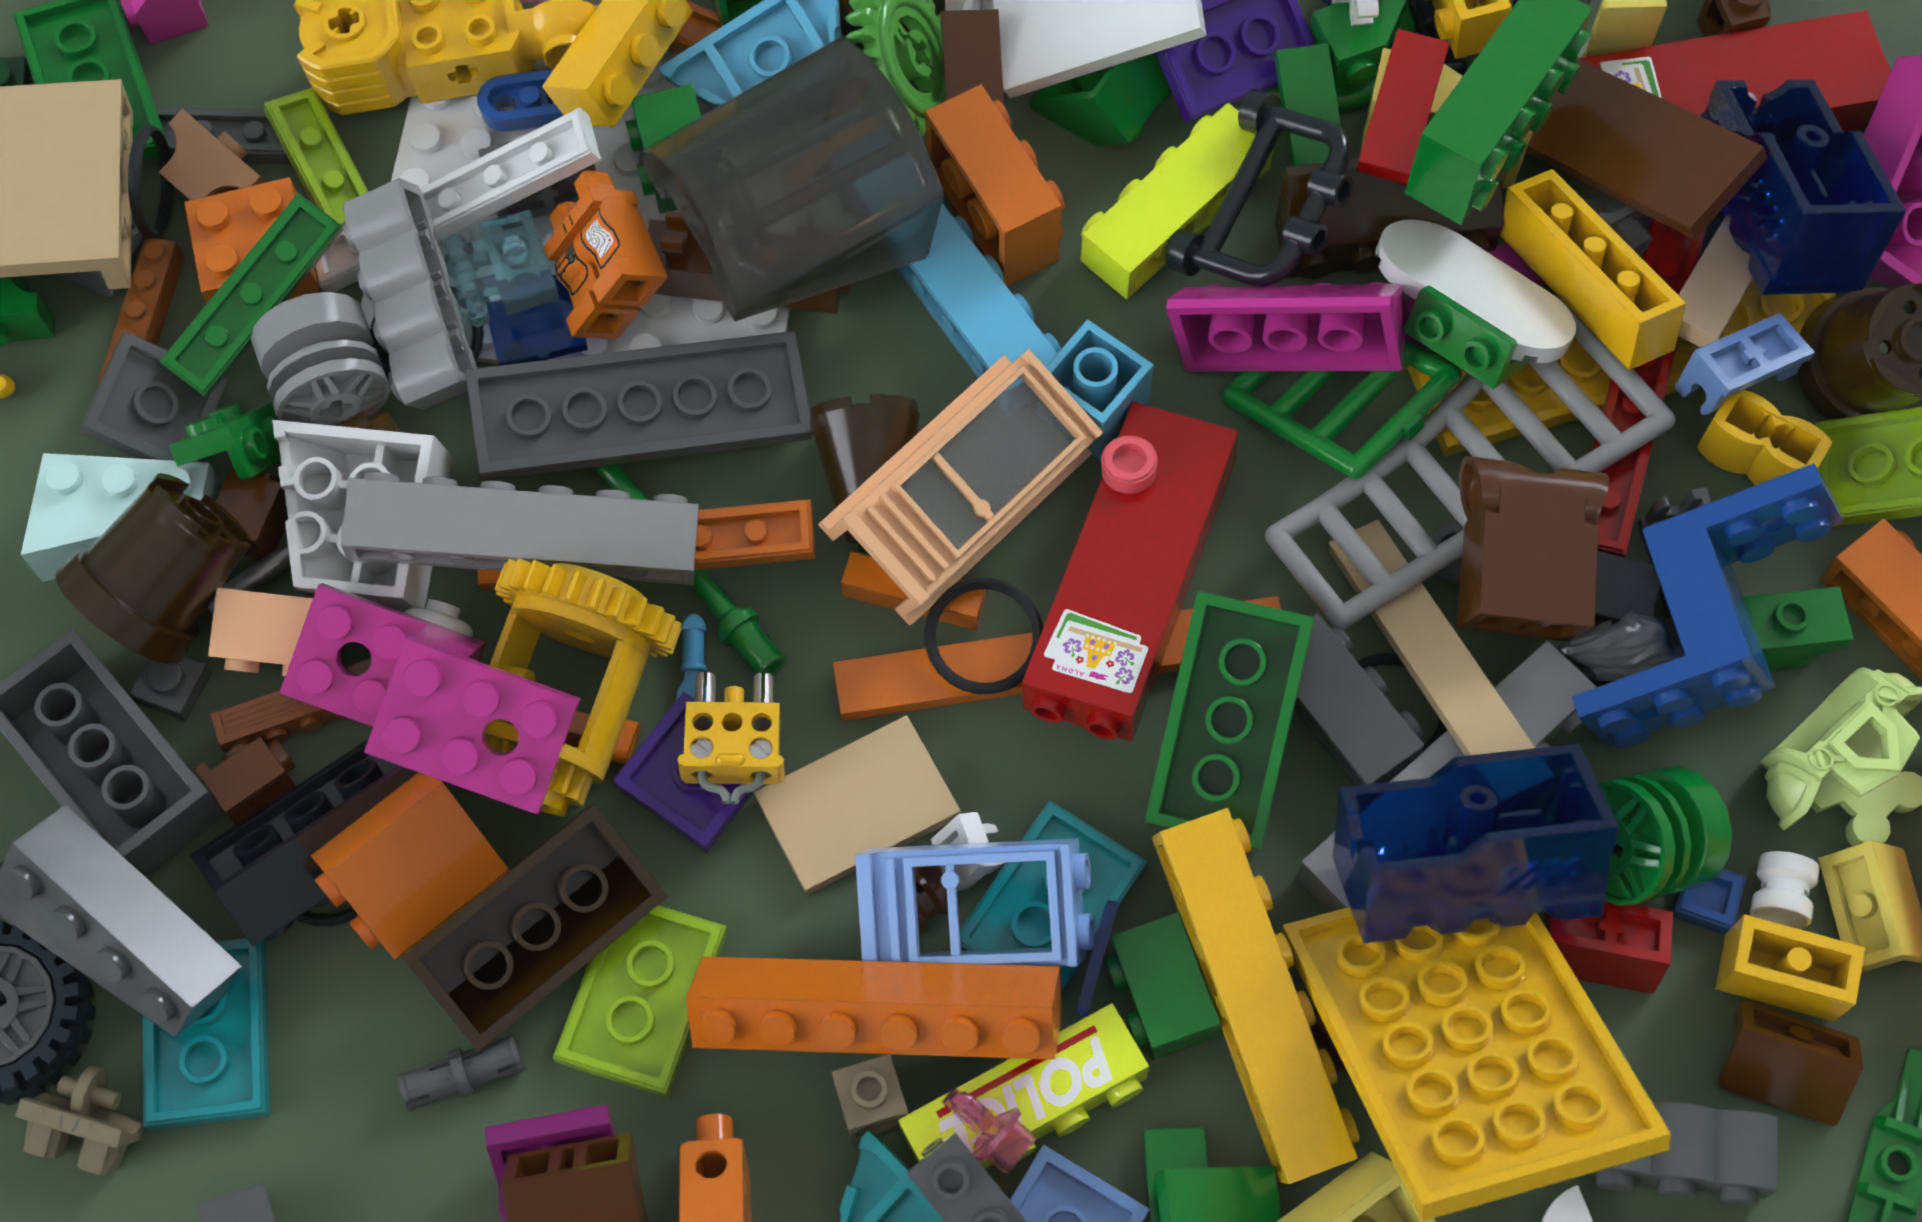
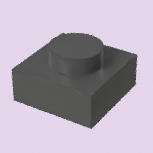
(171, 686)

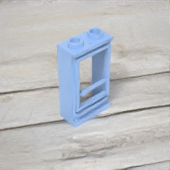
(890, 901)

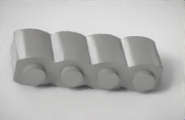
(410, 294)

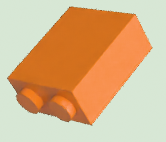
(407, 864)

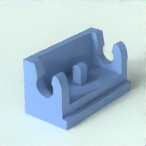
(1744, 360)

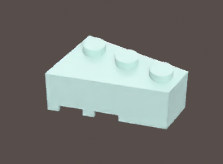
(85, 494)

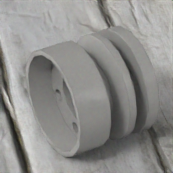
(320, 360)

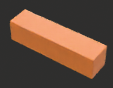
(871, 584)

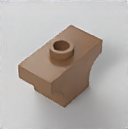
(206, 163)

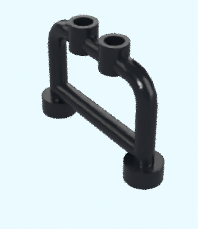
(1263, 116)

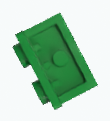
(1463, 338)
(244, 435)

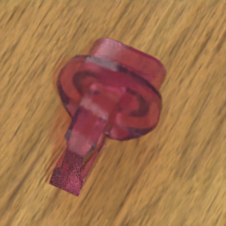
(1000, 1139)

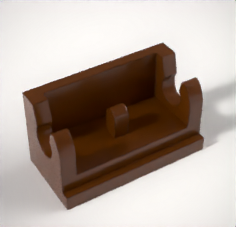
(971, 52)

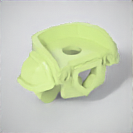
(1850, 757)

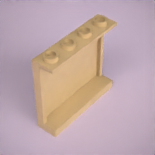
(66, 180)

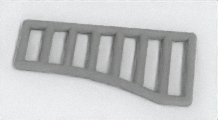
(1450, 414)

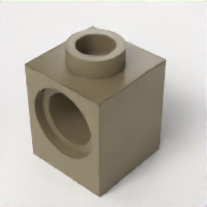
(870, 1097)

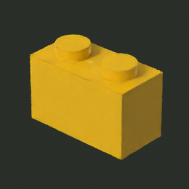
(1790, 968)

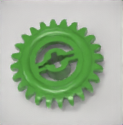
(903, 54)

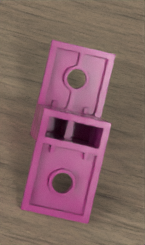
(430, 698)

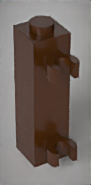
(691, 271)

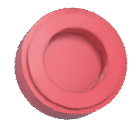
(1129, 464)

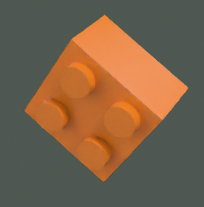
(230, 225)

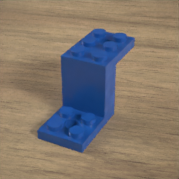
(1713, 623)

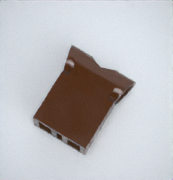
(1529, 549)
(575, 1183)

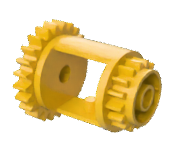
(593, 616)

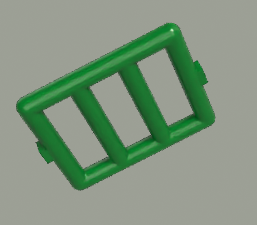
(1319, 441)

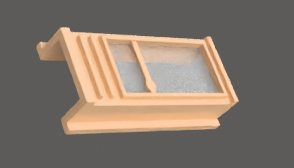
(966, 479)

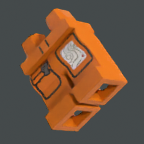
(603, 256)

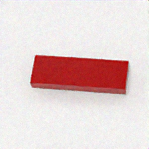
(1402, 106)

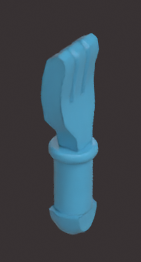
(692, 654)

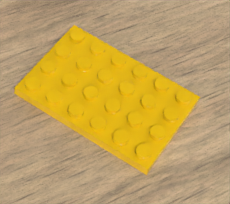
(1475, 1058)

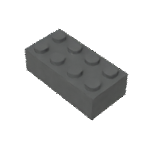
(103, 754)

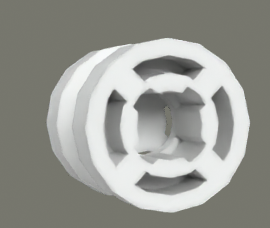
(1785, 887)

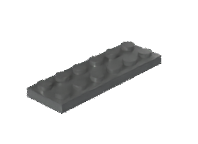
(638, 405)

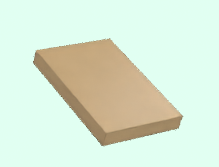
(856, 799)

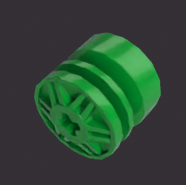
(1668, 836)

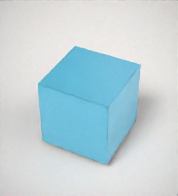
(1102, 379)

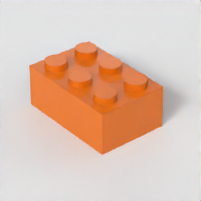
(995, 183)

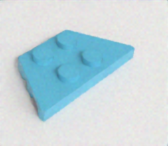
(754, 47)

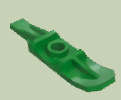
(1894, 1129)

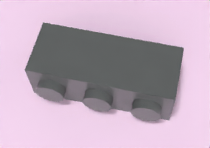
(1351, 712)

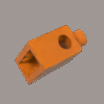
(714, 1174)

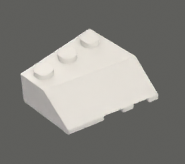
(315, 480)

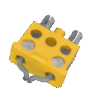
(726, 740)

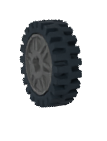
(40, 1016)

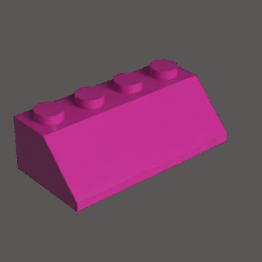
(1897, 144)
(1290, 327)

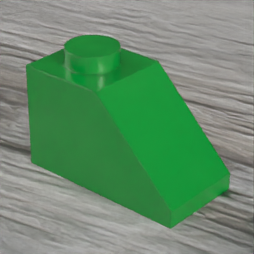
(1357, 48)

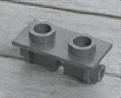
(960, 1185)

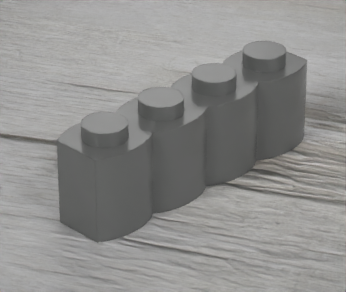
(1708, 1152)

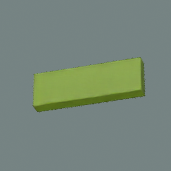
(315, 151)

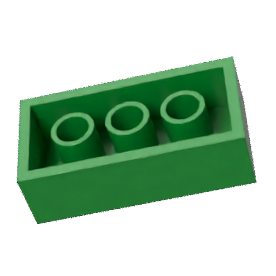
(1497, 105)
(1230, 714)

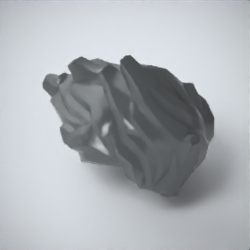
(1624, 647)

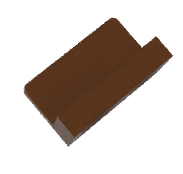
(1791, 1063)

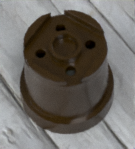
(1848, 369)
(155, 569)

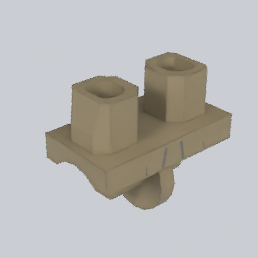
(56, 1117)

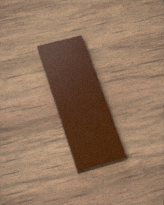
(1645, 150)

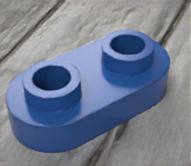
(522, 92)

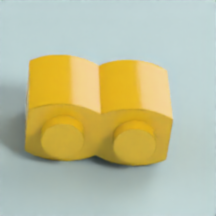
(1760, 442)

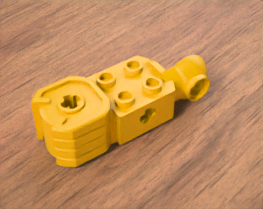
(389, 50)

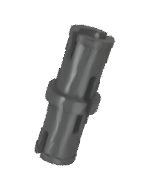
(460, 1072)

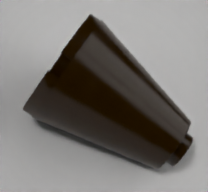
(860, 439)

